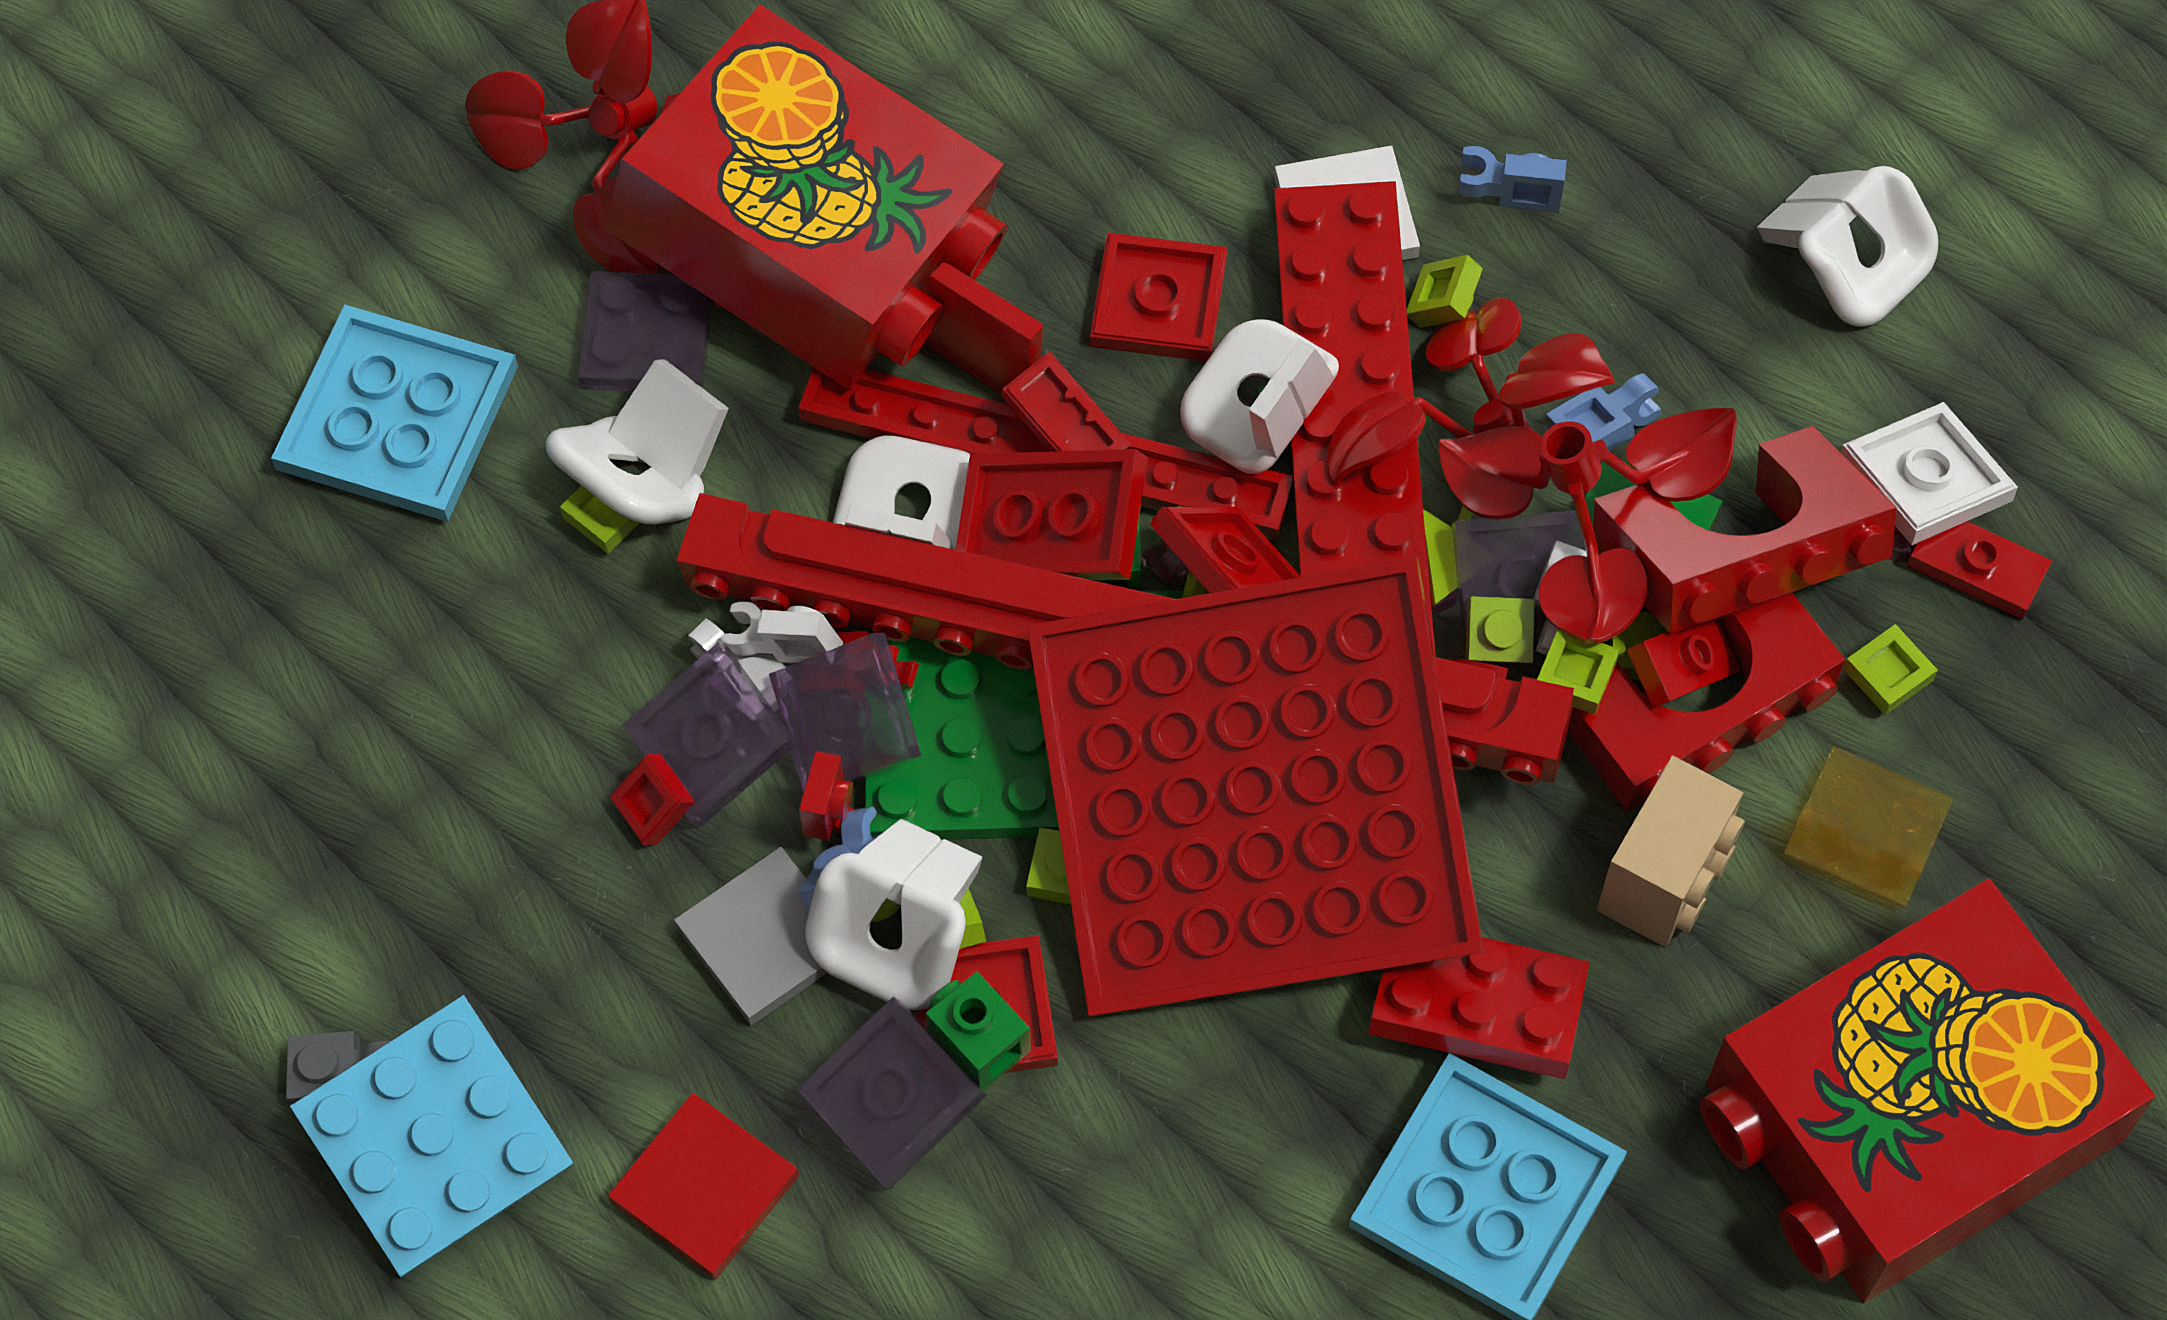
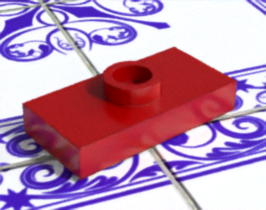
(1061, 410)
(1982, 566)
(1683, 661)

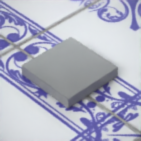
(755, 936)

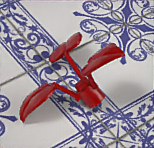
(505, 111)
(1544, 374)
(1602, 592)

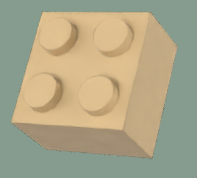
(1672, 853)

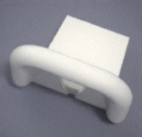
(1818, 224)
(664, 424)
(1256, 434)
(883, 468)
(926, 880)

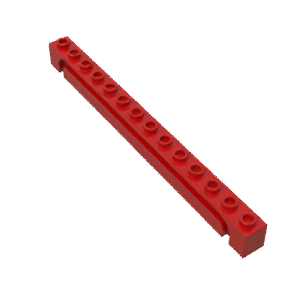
(986, 604)

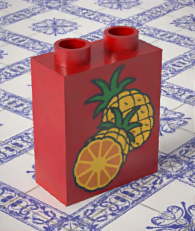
(808, 199)
(1921, 1093)

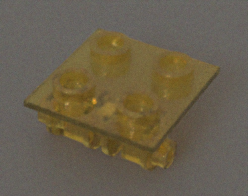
(1868, 827)

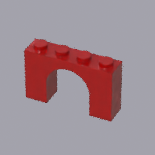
(1697, 575)
(1783, 667)

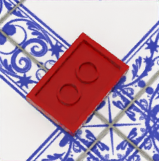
(1055, 510)
(1490, 1006)

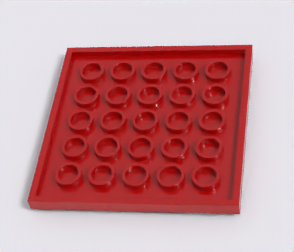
(1255, 788)

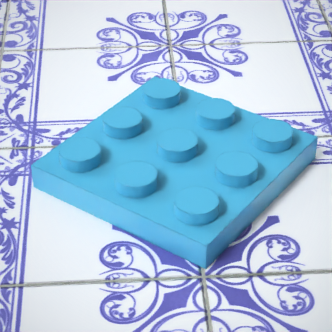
(395, 412)
(432, 1136)
(1488, 1190)

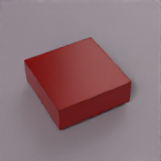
(652, 799)

